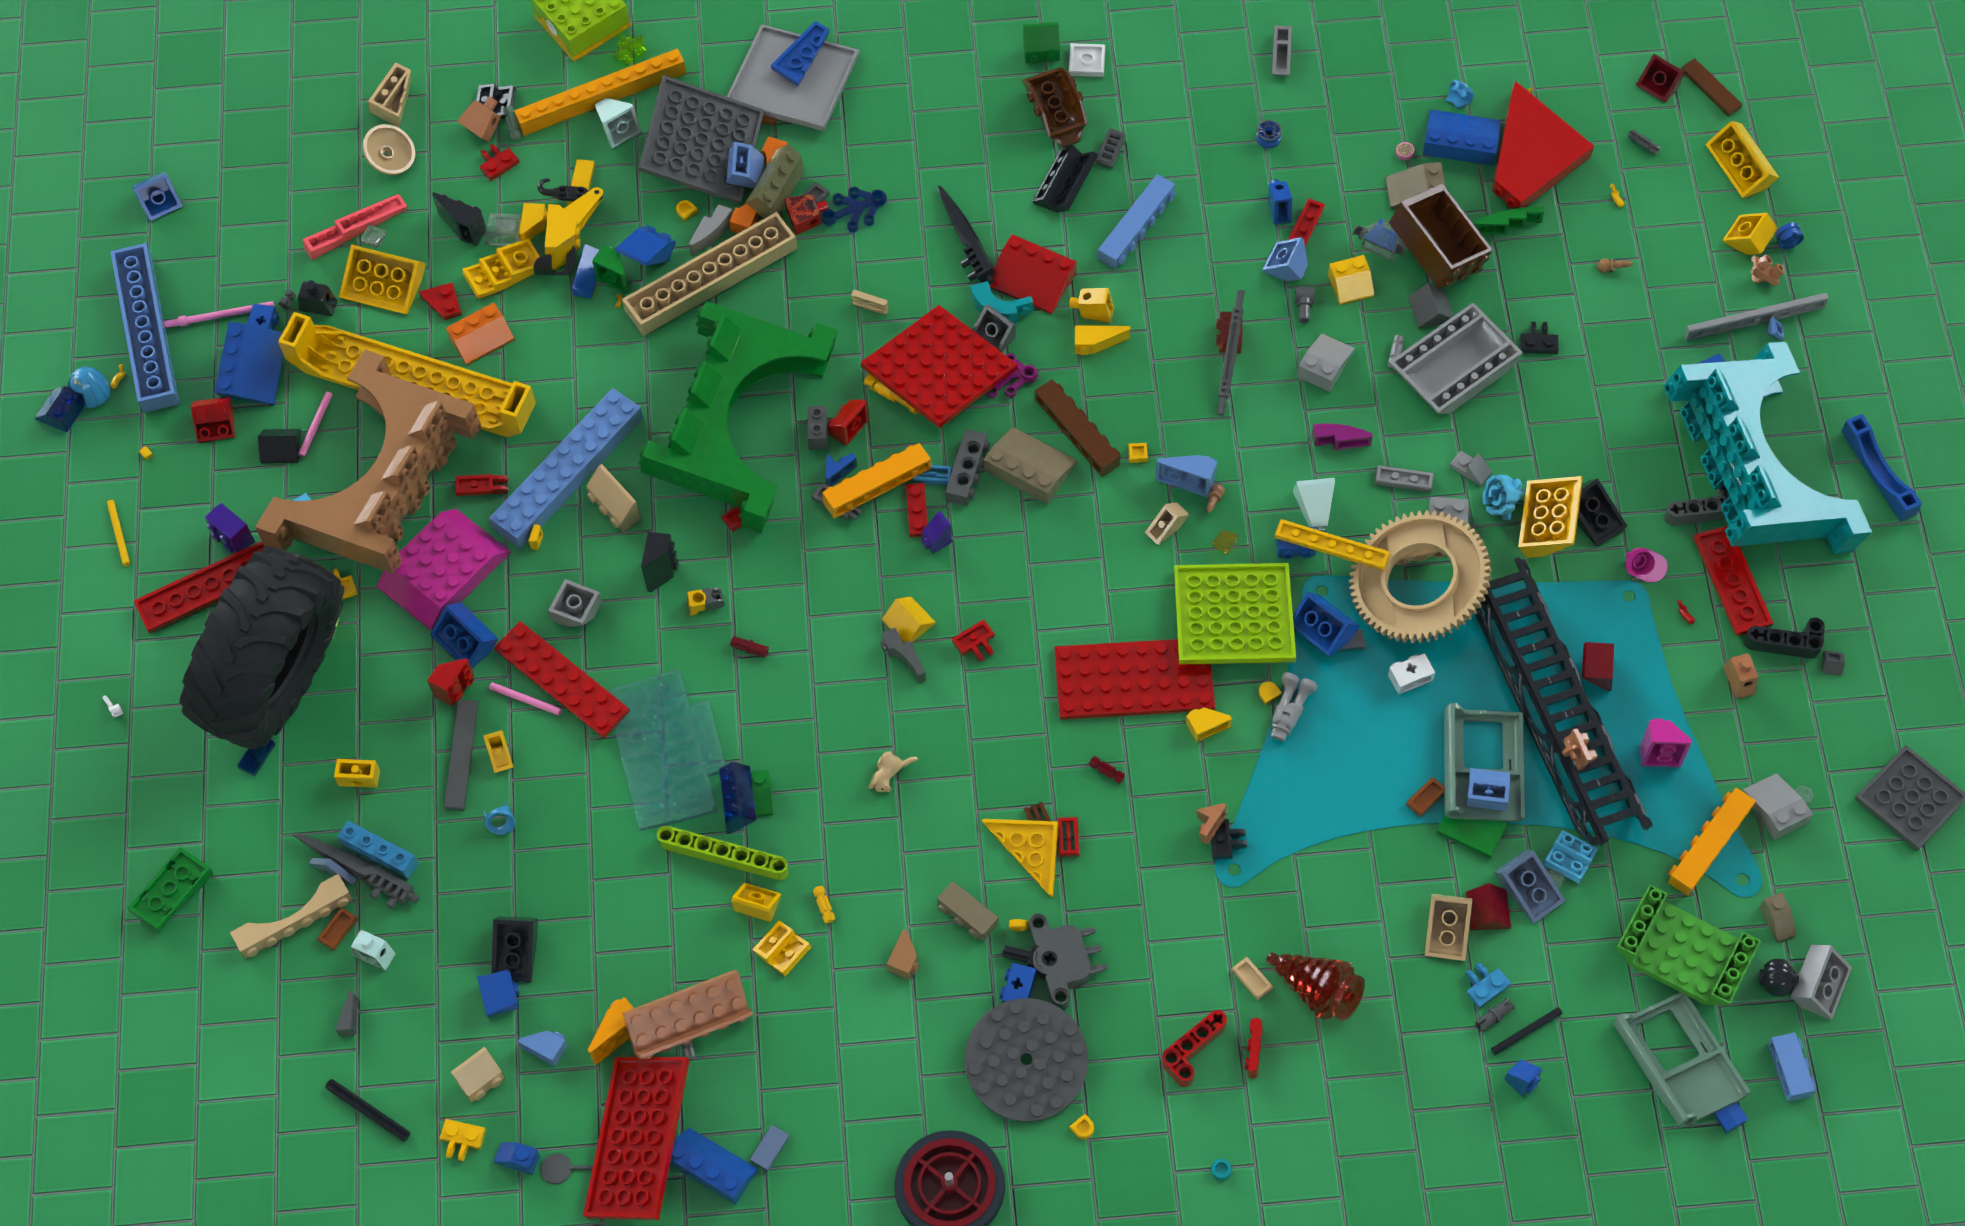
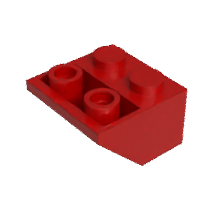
(213, 419)
(451, 680)

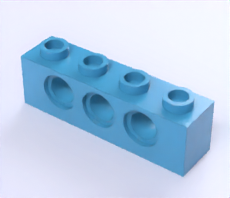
(377, 850)

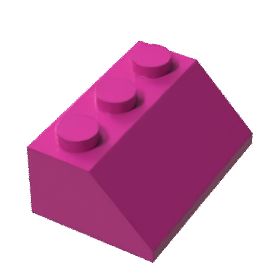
(1664, 744)

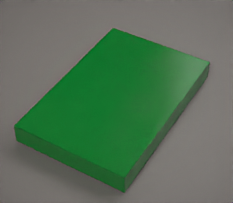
(1474, 834)

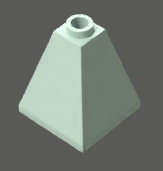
(618, 121)
(1315, 501)

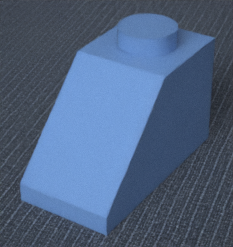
(545, 1045)

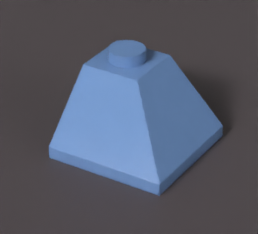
(1287, 260)

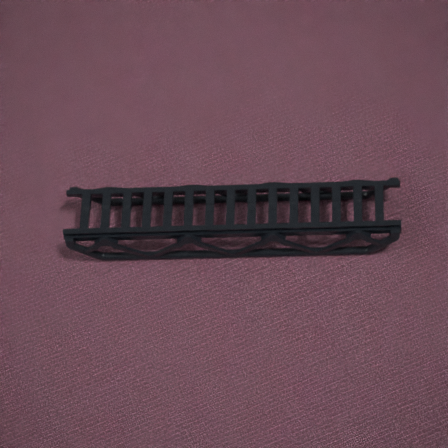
(1554, 738)

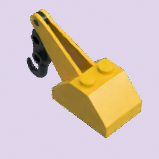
(567, 222)

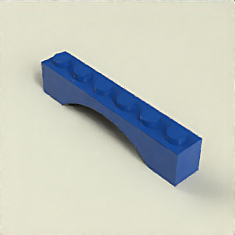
(1863, 442)

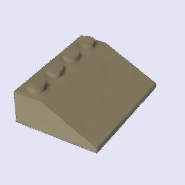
(1028, 464)

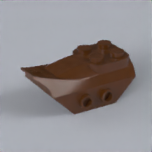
(1057, 105)

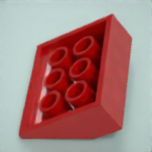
(1033, 271)

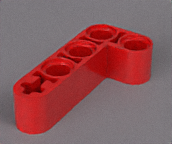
(1197, 1044)

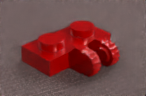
(499, 163)
(973, 638)

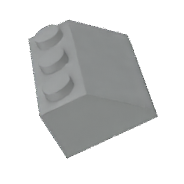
(1821, 981)

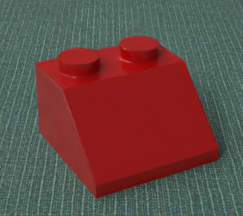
(848, 421)

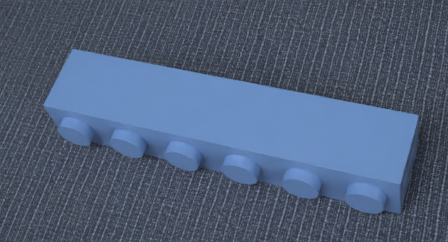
(1136, 222)

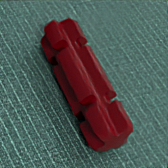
(1107, 769)

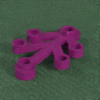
(1021, 374)

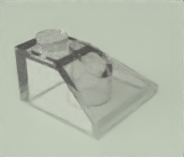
(503, 228)

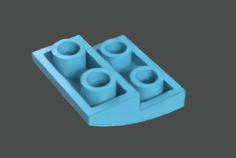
(1570, 856)

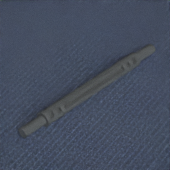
(1230, 355)

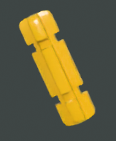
(824, 904)

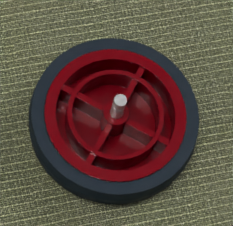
(949, 1181)

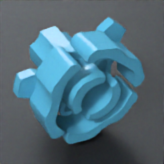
(1503, 495)

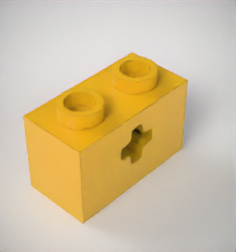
(357, 773)

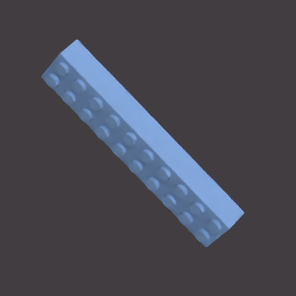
(144, 328)
(566, 467)

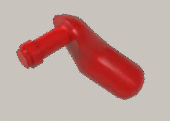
(1684, 612)

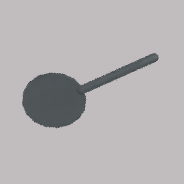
(557, 1168)

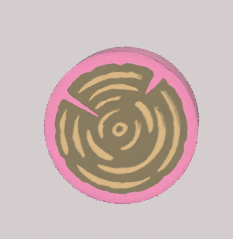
(1405, 151)

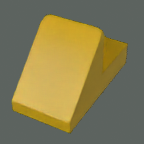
(498, 751)

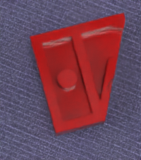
(443, 300)

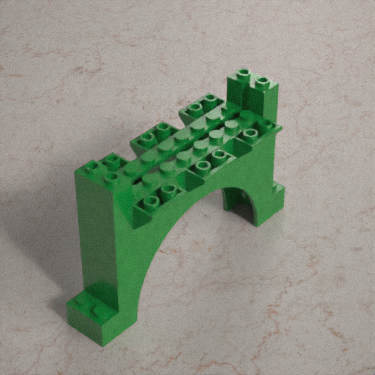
(737, 357)

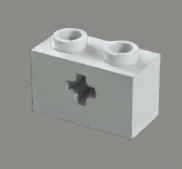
(1411, 673)

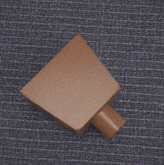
(481, 118)
(1741, 671)

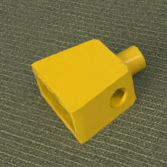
(1094, 304)

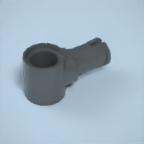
(1304, 299)

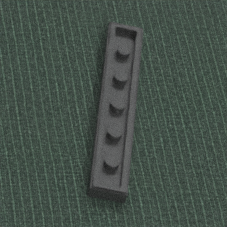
(461, 755)

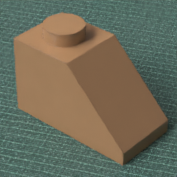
(903, 958)

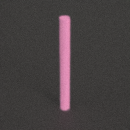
(315, 424)
(526, 699)

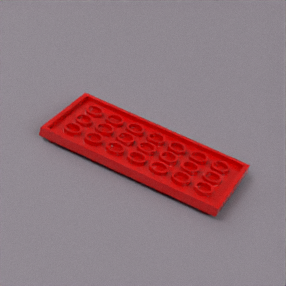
(1129, 680)
(636, 1138)

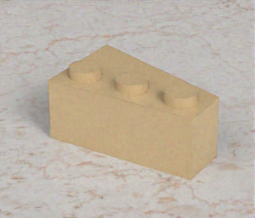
(391, 95)

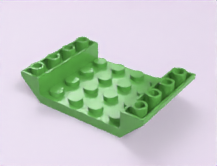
(1686, 950)

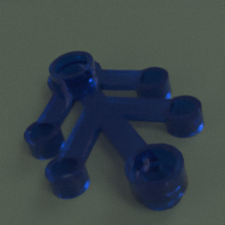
(855, 207)

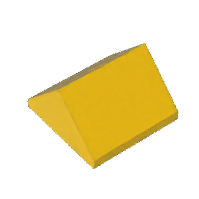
(908, 619)
(756, 901)

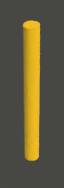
(118, 533)

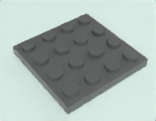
(1911, 797)

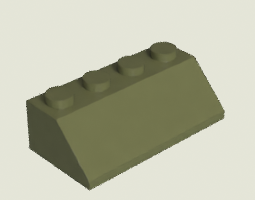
(777, 182)

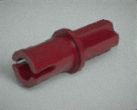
(749, 646)

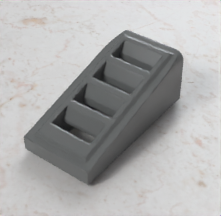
(1113, 137)
(348, 1018)

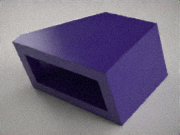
(937, 533)

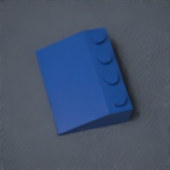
(1462, 137)
(250, 364)

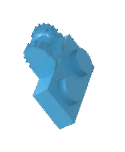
(1487, 988)

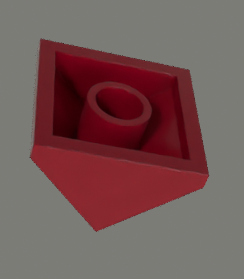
(1660, 78)
(1598, 664)
(1489, 908)

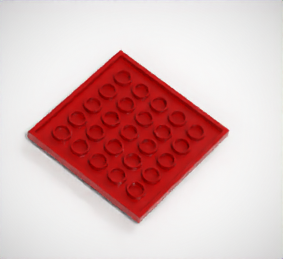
(939, 366)

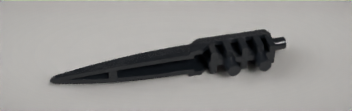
(974, 250)

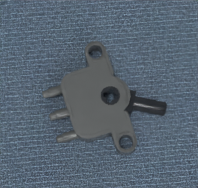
(1069, 957)

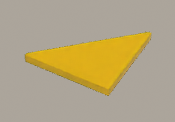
(1031, 845)

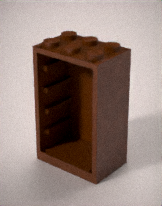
(1440, 236)

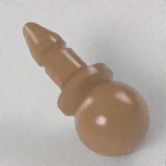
(1606, 265)
(1214, 496)

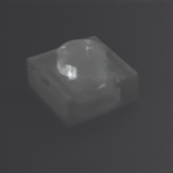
(373, 236)

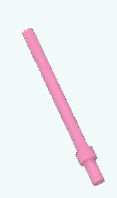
(183, 321)

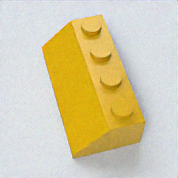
(1741, 160)

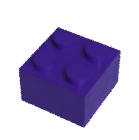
(228, 529)

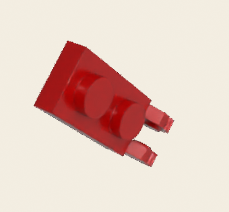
(480, 484)
(1254, 1047)

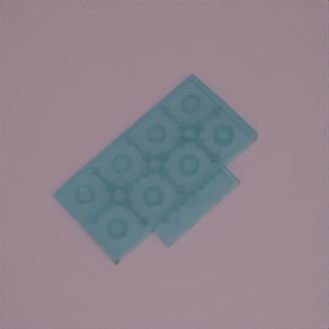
(667, 750)

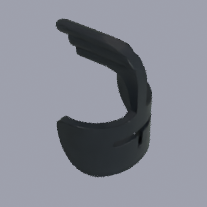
(543, 264)

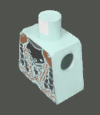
(369, 947)

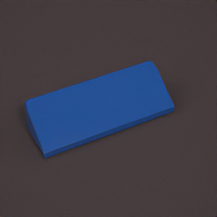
(585, 275)

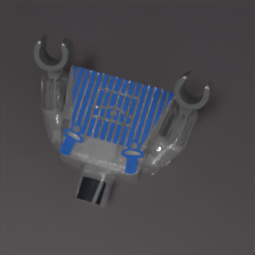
(1380, 239)

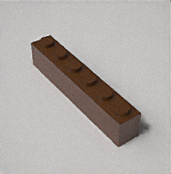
(1077, 427)

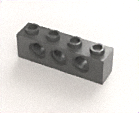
(971, 441)

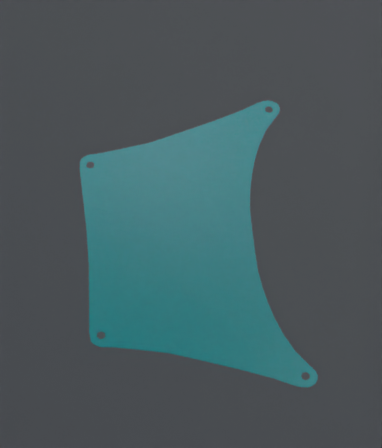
(1370, 750)

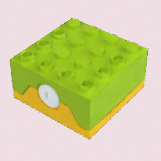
(581, 24)

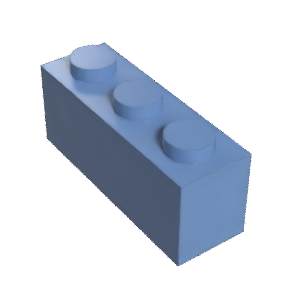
(1792, 1067)

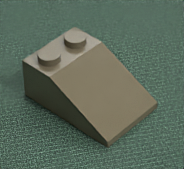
(1413, 182)

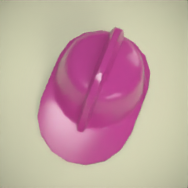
(1646, 564)

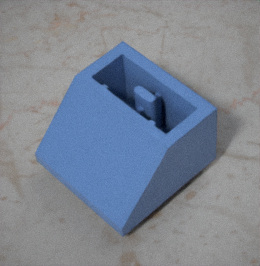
(744, 165)
(1488, 789)

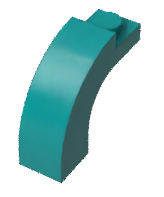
(982, 295)

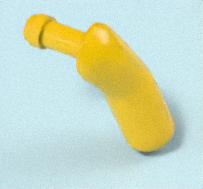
(1615, 195)
(117, 378)

